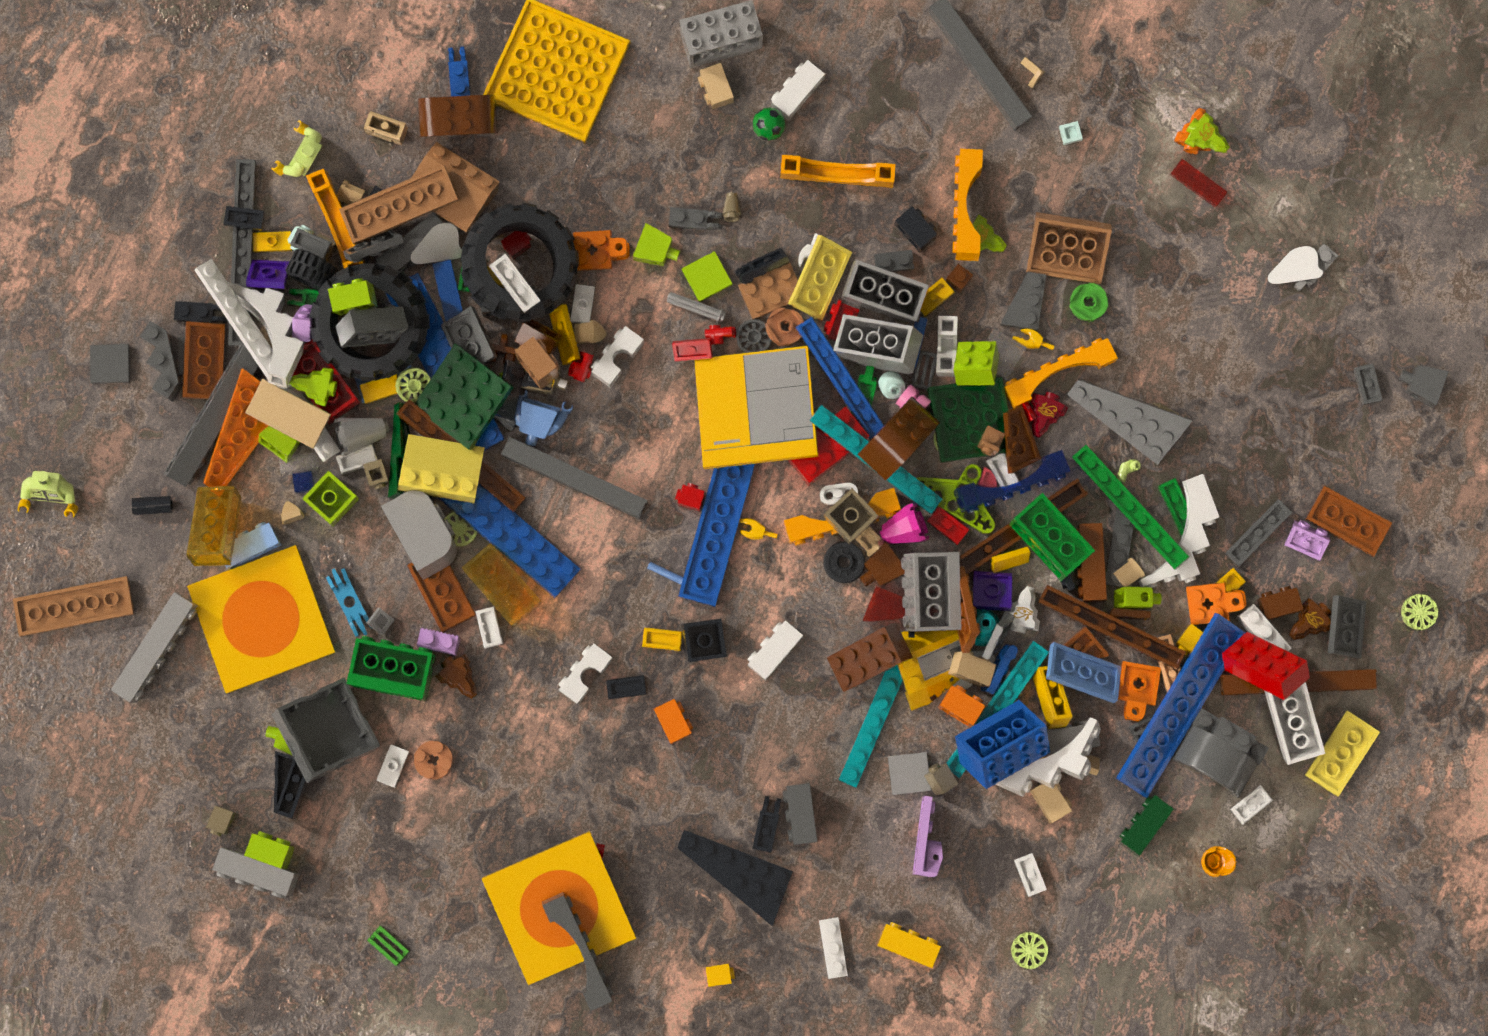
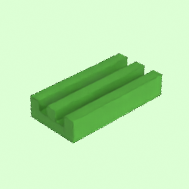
(394, 940)

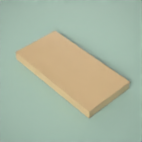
(288, 413)

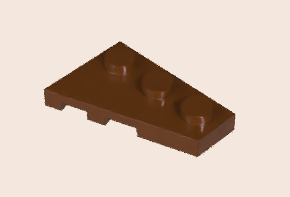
(1019, 440)

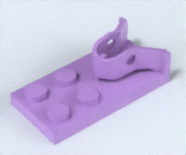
(925, 849)

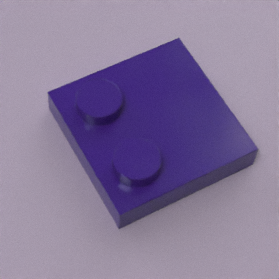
(267, 274)
(992, 591)

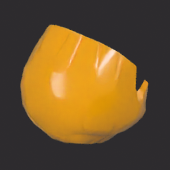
(1218, 861)

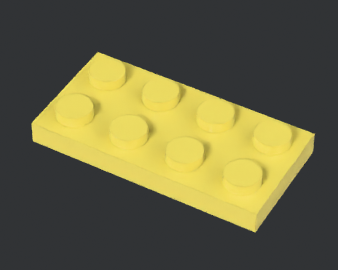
(820, 277)
(1342, 754)

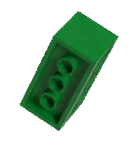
(1051, 537)
(382, 678)

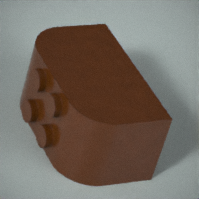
(457, 115)
(898, 438)

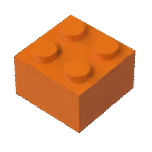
(961, 706)

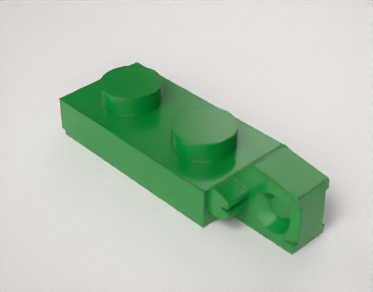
(867, 384)

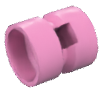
(912, 391)

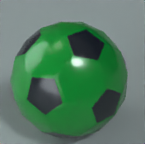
(769, 123)

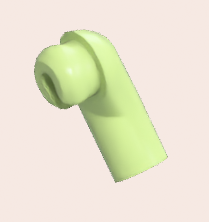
(1126, 468)

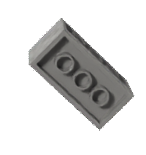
(721, 33)
(931, 591)

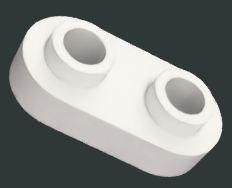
(837, 491)

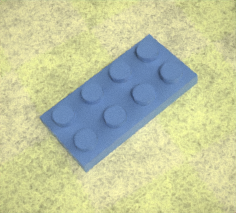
(1083, 672)

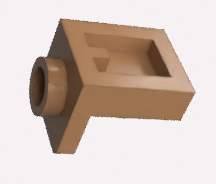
(991, 441)

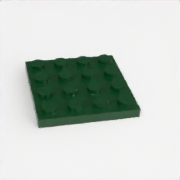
(463, 396)
(964, 415)

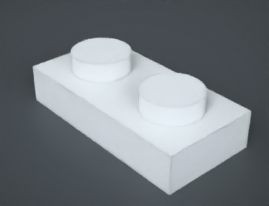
(1030, 874)

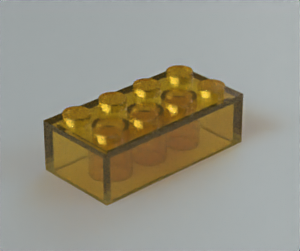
(214, 526)
(501, 585)

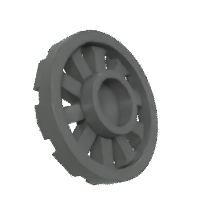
(752, 336)

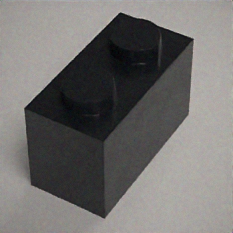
(916, 228)

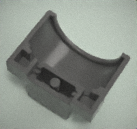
(1222, 752)

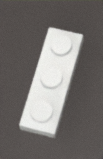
(514, 283)
(833, 948)

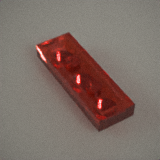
(1198, 183)

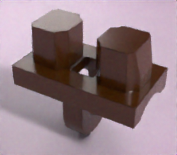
(502, 349)

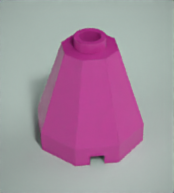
(905, 527)

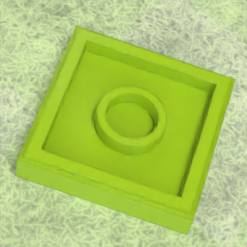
(706, 276)

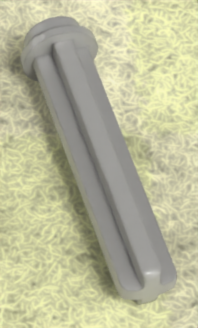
(696, 307)

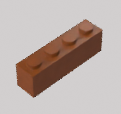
(1092, 570)

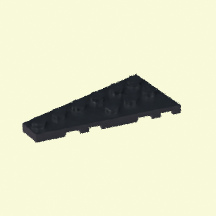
(749, 878)

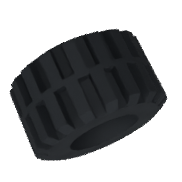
(310, 269)

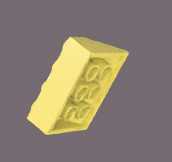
(441, 468)

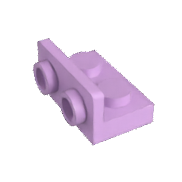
(1307, 539)

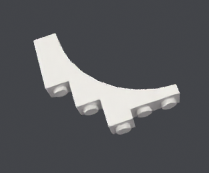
(267, 310)
(1199, 511)
(1048, 770)

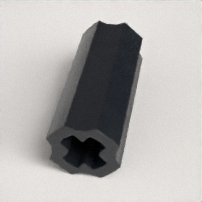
(152, 505)

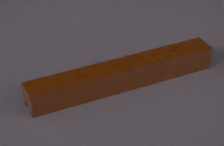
(1007, 536)
(1112, 627)
(1318, 682)

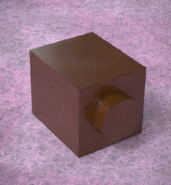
(959, 278)

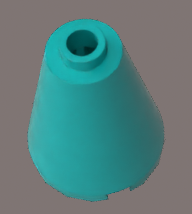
(991, 620)

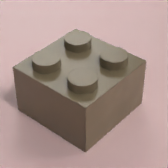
(850, 516)

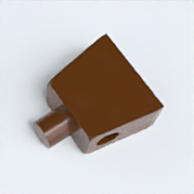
(882, 567)

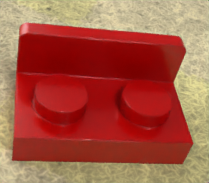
(837, 311)

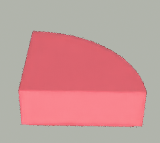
(987, 478)

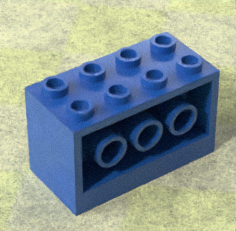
(1002, 744)

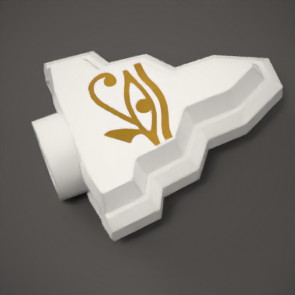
(1024, 612)

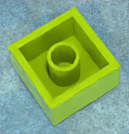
(350, 296)
(976, 363)
(330, 498)
(269, 851)

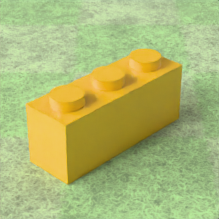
(1052, 700)
(909, 944)

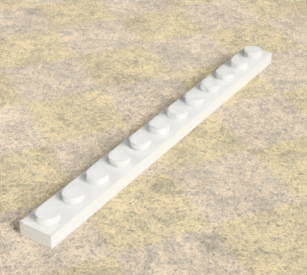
(252, 337)

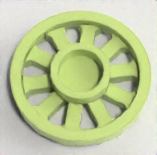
(412, 385)
(460, 529)
(1419, 612)
(1029, 950)

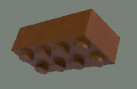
(869, 657)

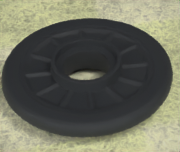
(841, 574)

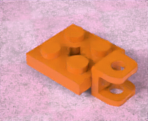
(607, 250)
(1222, 601)
(1138, 698)

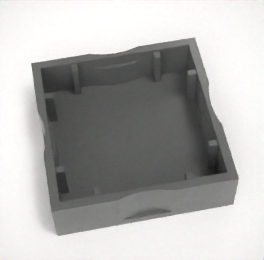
(325, 730)

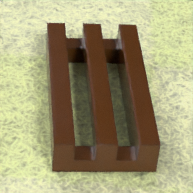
(1130, 614)

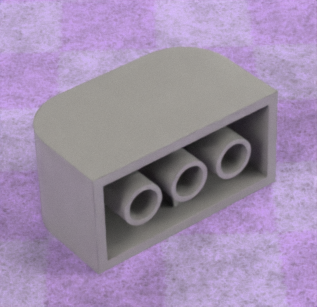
(884, 292)
(878, 344)
(422, 531)

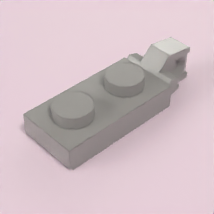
(1325, 258)

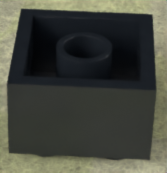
(703, 640)

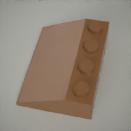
(472, 186)
(1069, 248)

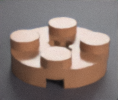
(774, 330)
(423, 755)

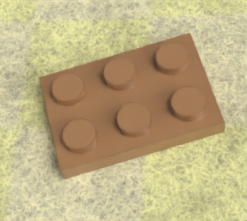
(769, 291)

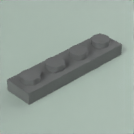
(1258, 533)
(1119, 547)

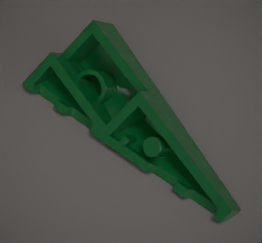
(399, 441)

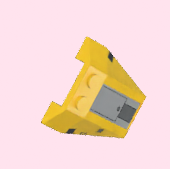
(927, 672)

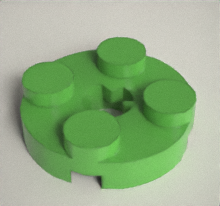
(1088, 291)

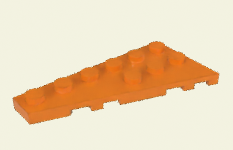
(237, 436)

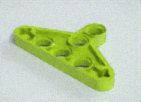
(947, 487)

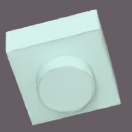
(1070, 133)

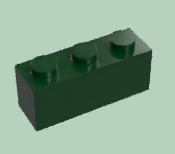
(1145, 825)

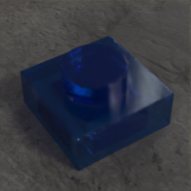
(303, 481)

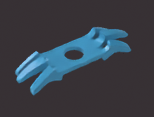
(346, 590)

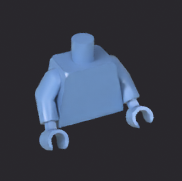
(538, 418)

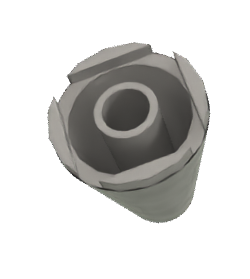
(359, 432)

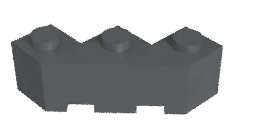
(163, 361)

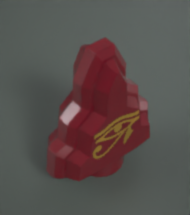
(1047, 410)

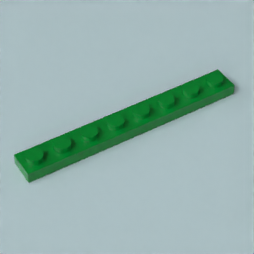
(1130, 507)

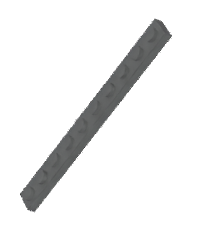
(242, 238)

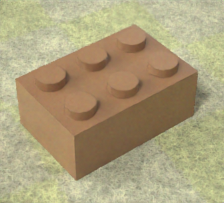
(537, 363)

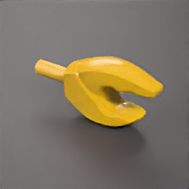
(1034, 341)
(757, 531)

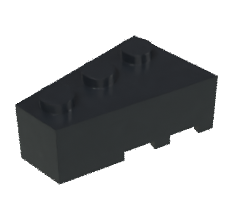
(289, 786)

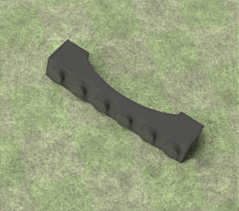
(559, 911)

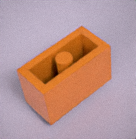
(672, 721)

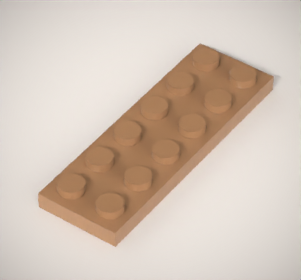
(399, 204)
(73, 606)

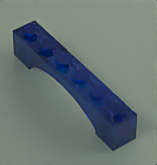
(972, 496)

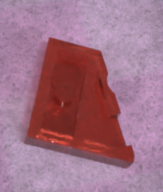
(884, 606)

